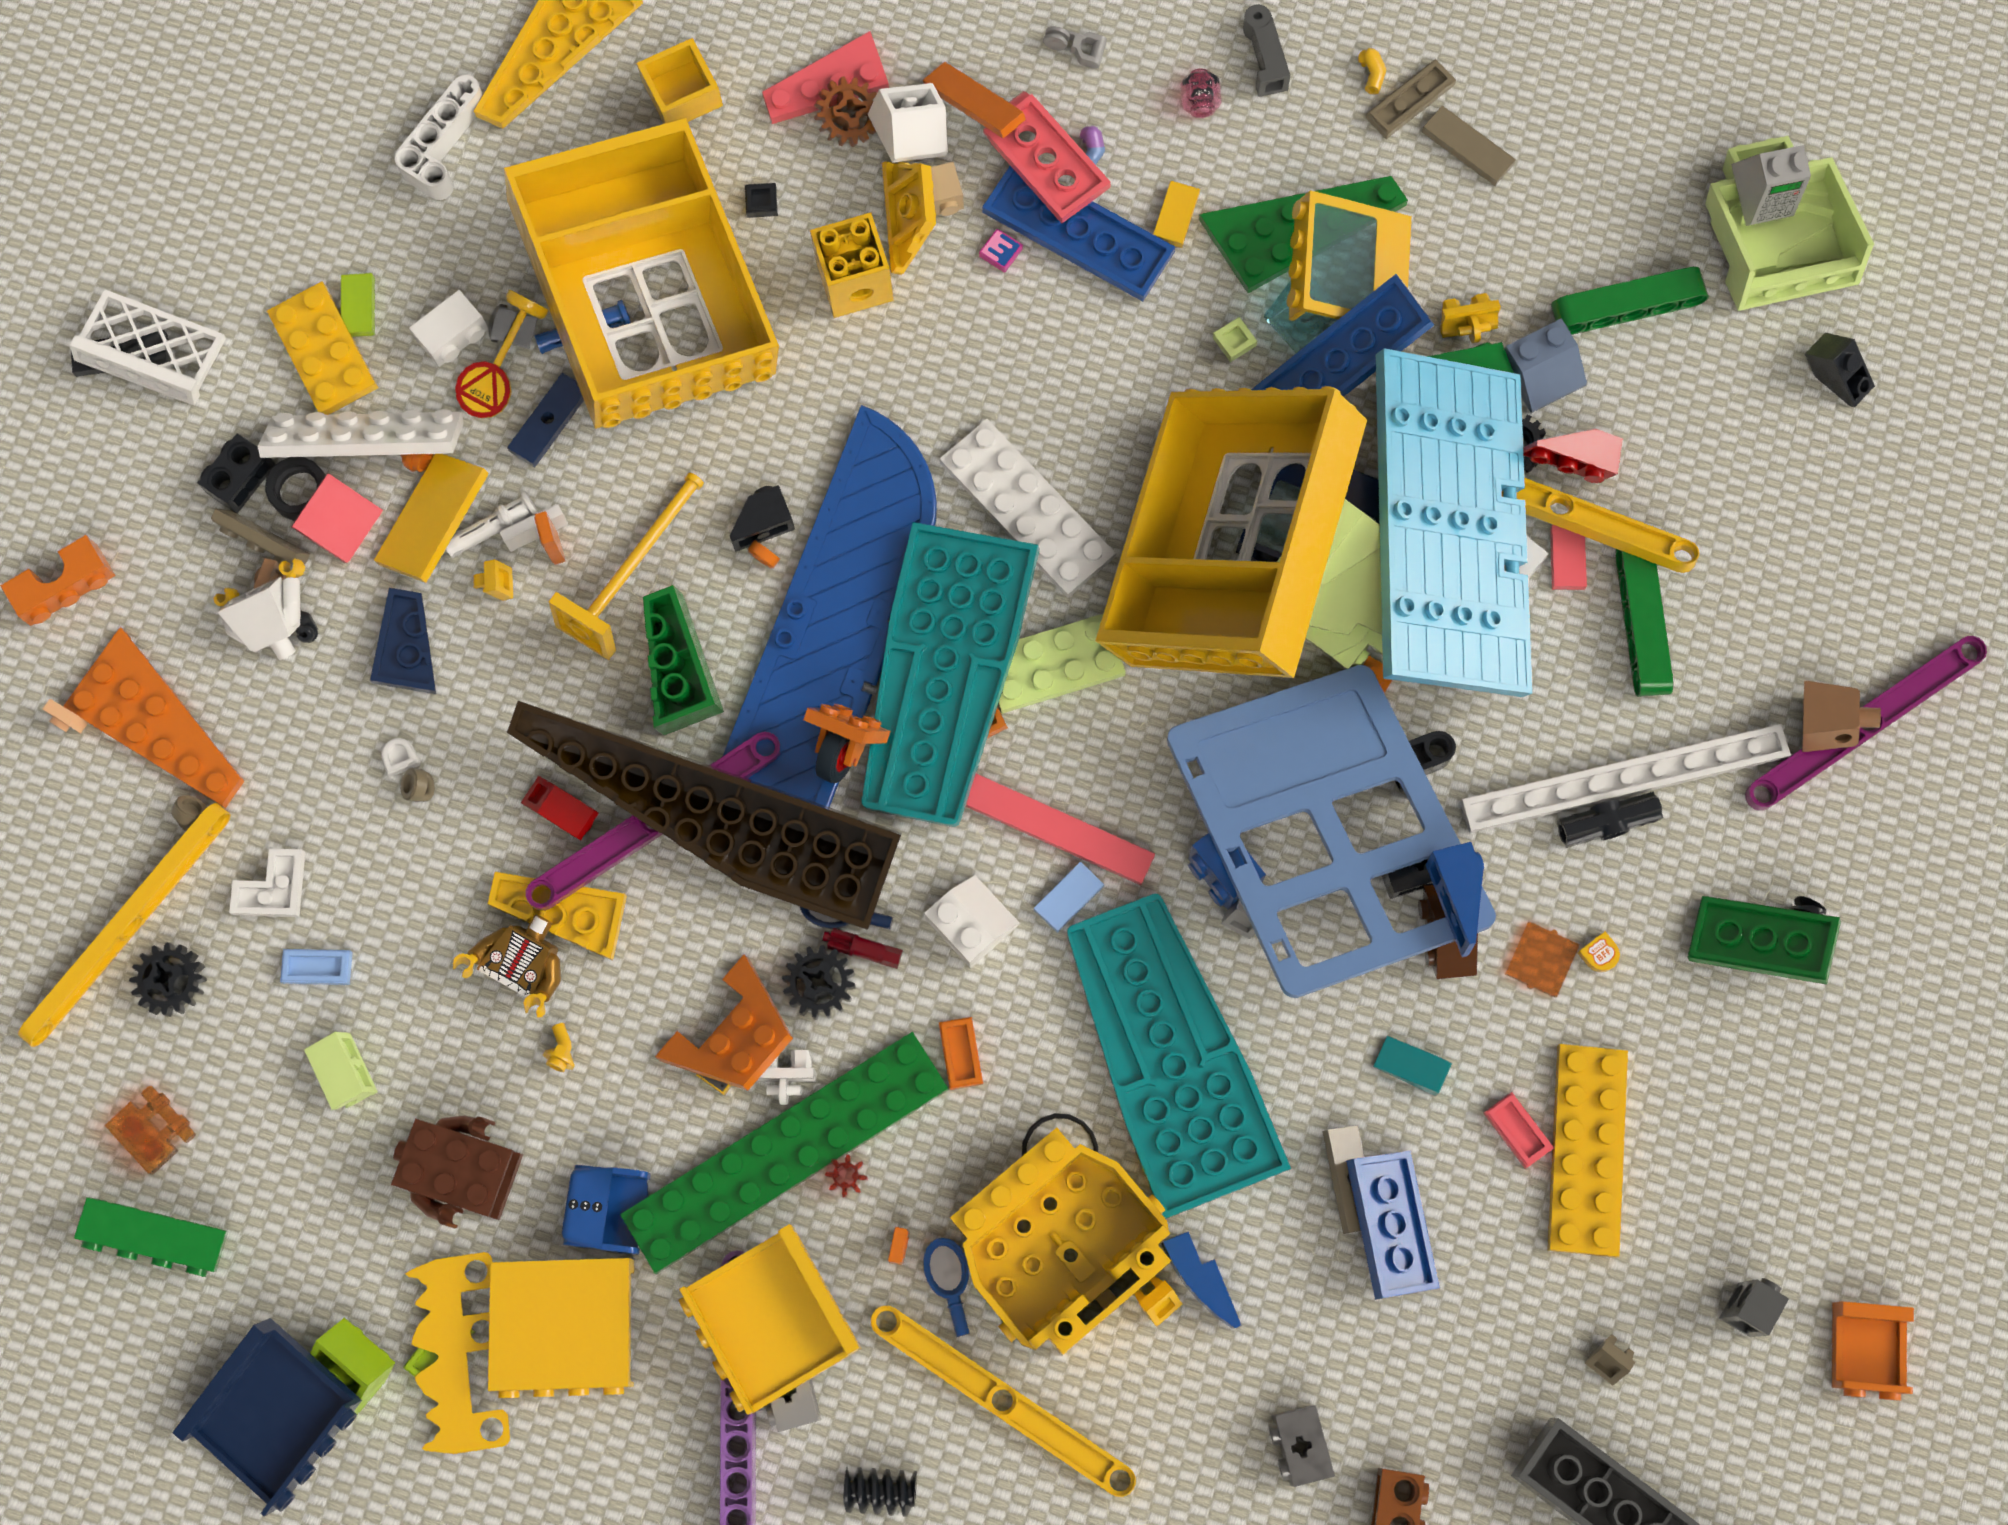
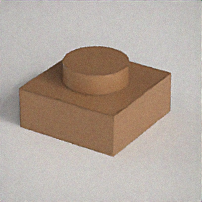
(267, 572)

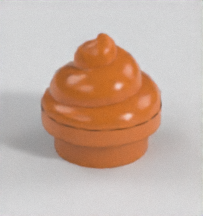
(416, 462)

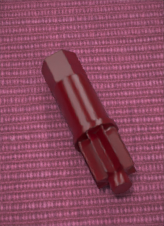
(863, 948)

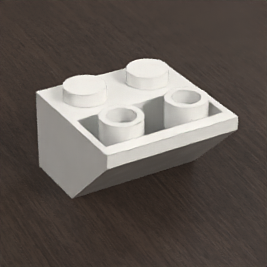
(910, 122)

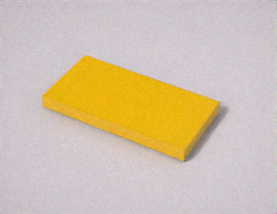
(431, 517)

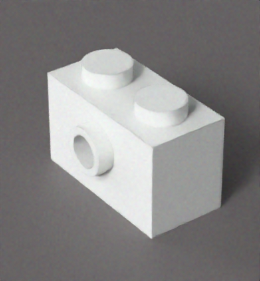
(449, 328)

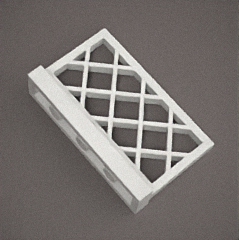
(131, 366)

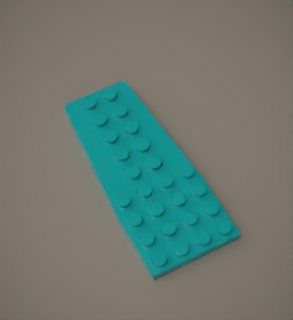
(945, 668)
(1172, 1059)

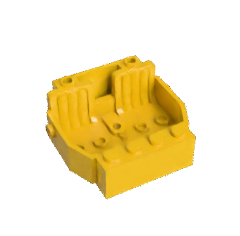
(1096, 1215)

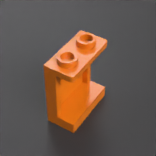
(1870, 1349)

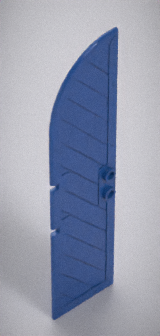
(838, 603)

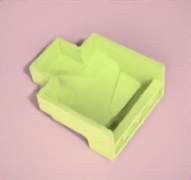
(1792, 256)
(1349, 597)

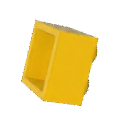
(680, 83)

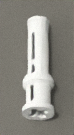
(491, 525)

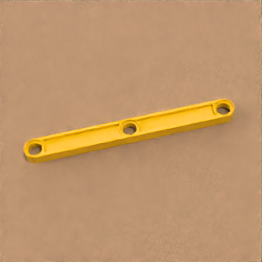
(1608, 527)
(124, 925)
(1022, 1415)

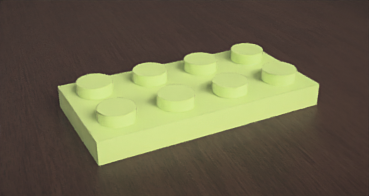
(1058, 664)

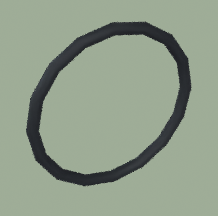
(1058, 1116)

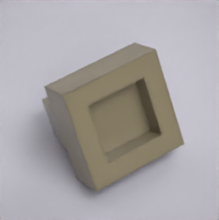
(1611, 1361)

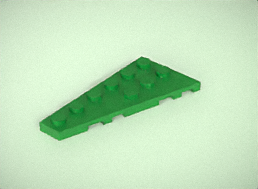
(1259, 234)

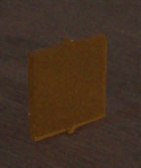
(1542, 959)

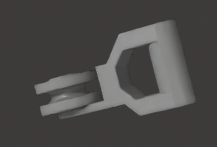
(1057, 38)

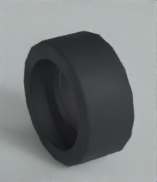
(280, 474)

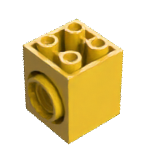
(852, 265)

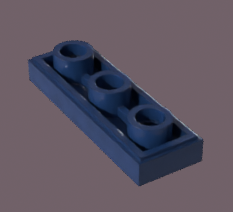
(536, 436)

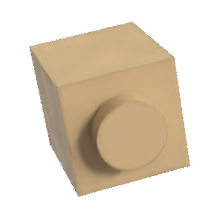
(946, 189)

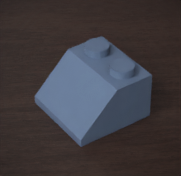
(1547, 365)

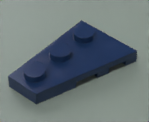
(403, 645)

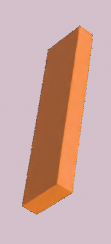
(975, 100)

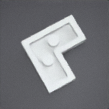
(278, 894)

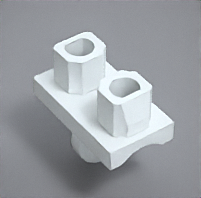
(800, 1071)

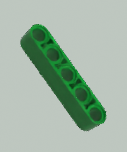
(1631, 300)
(1644, 625)

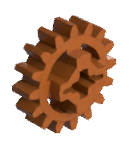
(845, 99)

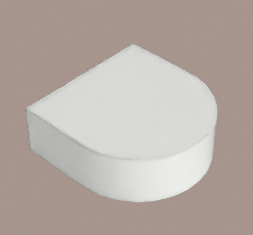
(399, 756)

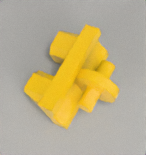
(1469, 319)

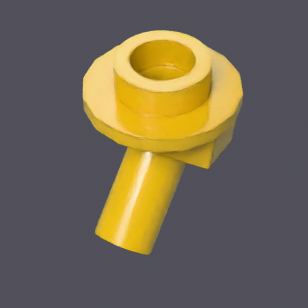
(560, 1056)

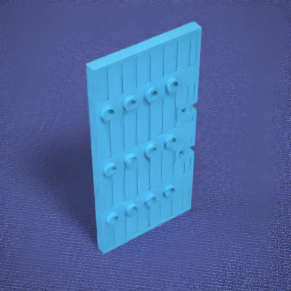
(1446, 531)

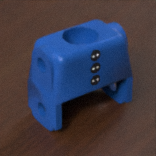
(595, 1204)

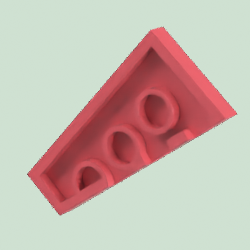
(800, 91)

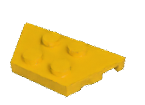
(908, 210)

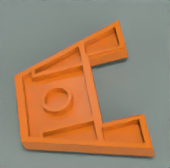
(743, 1041)

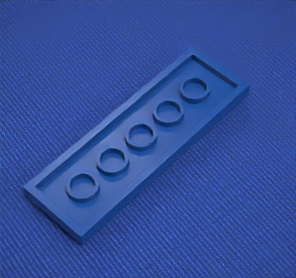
(1090, 238)
(1348, 348)

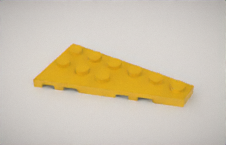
(545, 49)

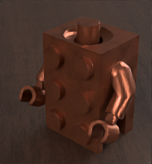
(455, 1168)

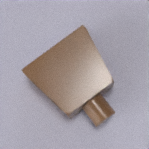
(1834, 716)

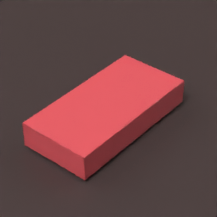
(1567, 559)
(1518, 1130)

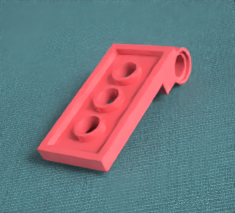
(1043, 178)

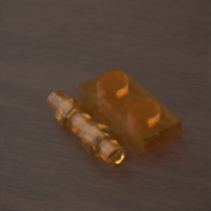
(142, 1137)

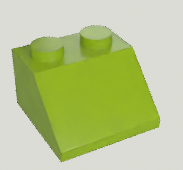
(353, 1360)

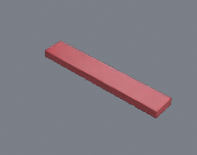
(1059, 829)

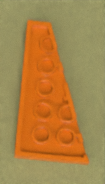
(141, 711)

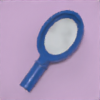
(948, 1276)

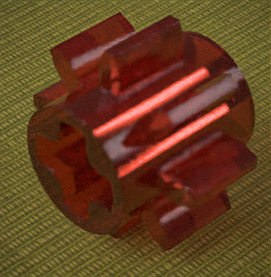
(837, 1176)

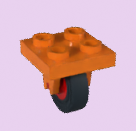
(842, 739)

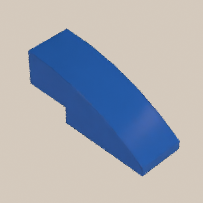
(1201, 1279)

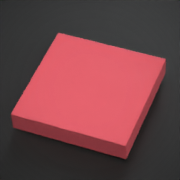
(337, 518)

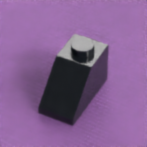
(762, 518)

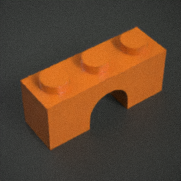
(83, 571)

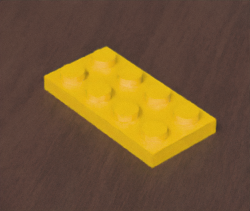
(322, 349)

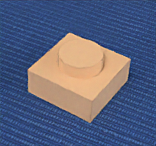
(63, 717)

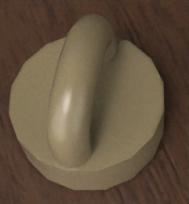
(417, 785)
(187, 810)

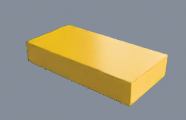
(1176, 213)

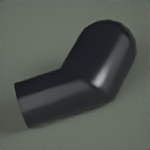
(307, 631)

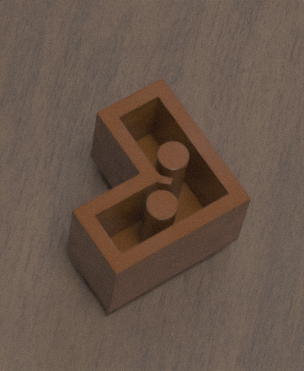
(1447, 958)

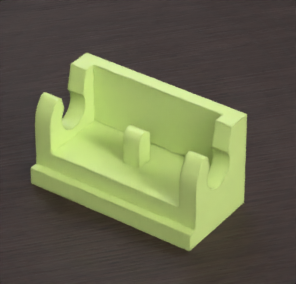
(340, 1070)

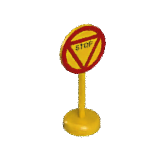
(483, 386)

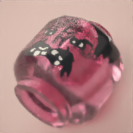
(1201, 93)

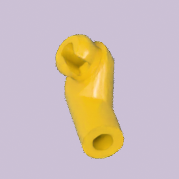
(1372, 59)

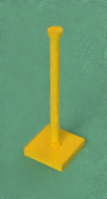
(586, 625)

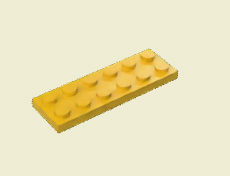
(1588, 1151)

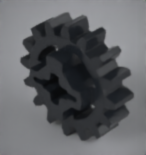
(825, 969)
(154, 973)

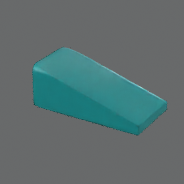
(1412, 1065)

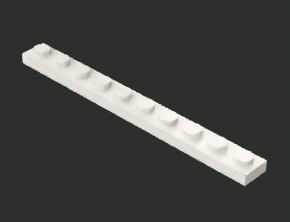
(1625, 778)

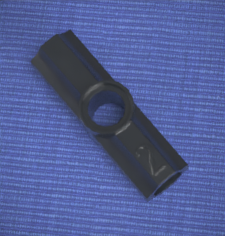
(1610, 819)

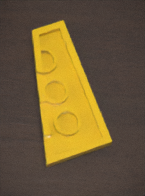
(584, 918)

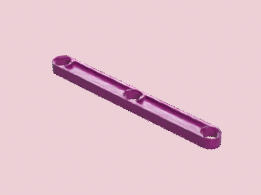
(1893, 703)
(633, 833)

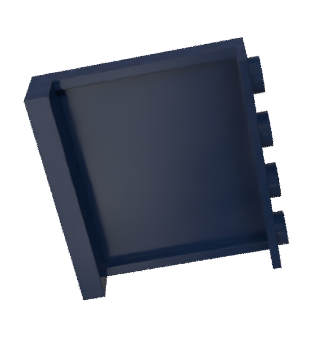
(270, 1414)

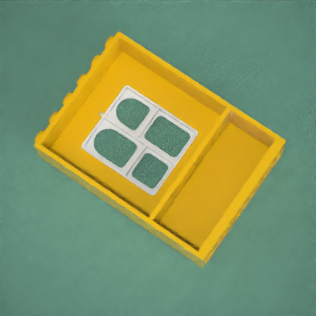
(614, 215)
(1241, 614)

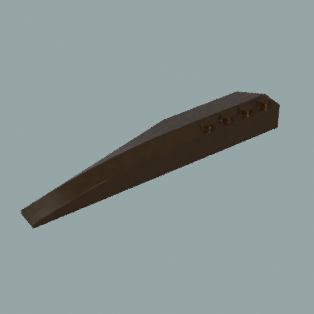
(730, 822)

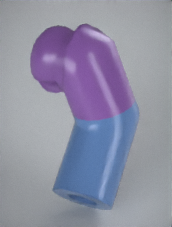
(1094, 142)

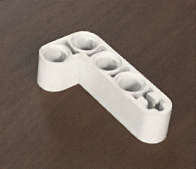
(457, 101)

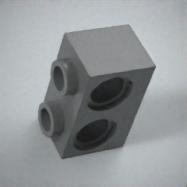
(1754, 1307)

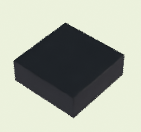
(761, 200)

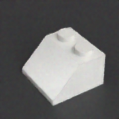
(971, 920)

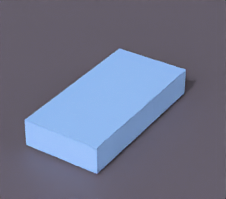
(1068, 897)
(316, 967)

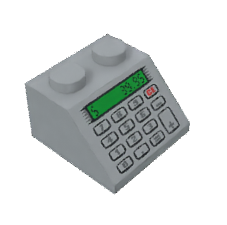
(1771, 184)

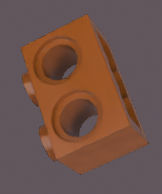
(1386, 1504)

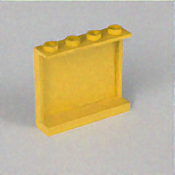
(768, 1321)
(560, 1326)

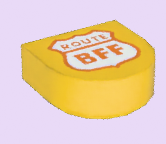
(1600, 953)

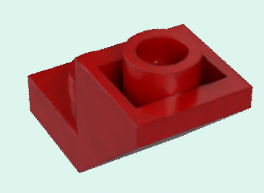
(560, 808)

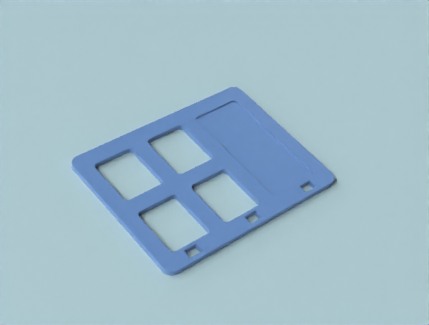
(1296, 757)

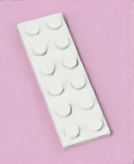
(361, 434)
(1027, 507)

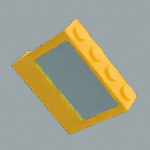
(1343, 253)

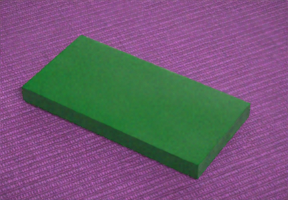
(1764, 939)

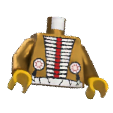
(518, 961)

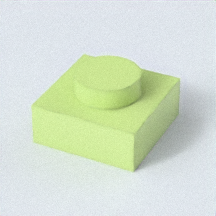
(1234, 339)

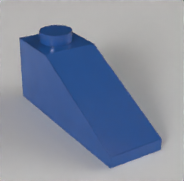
(1458, 883)

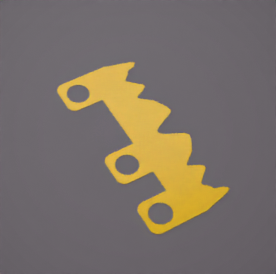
(449, 1336)

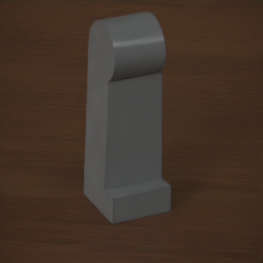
(1261, 30)

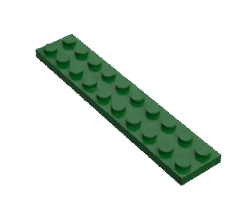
(783, 1152)

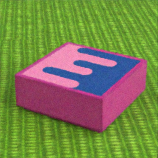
(1000, 250)

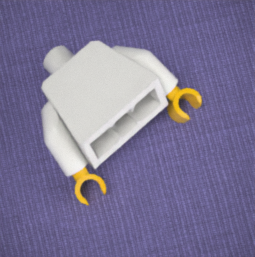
(265, 613)

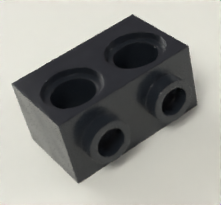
(243, 477)

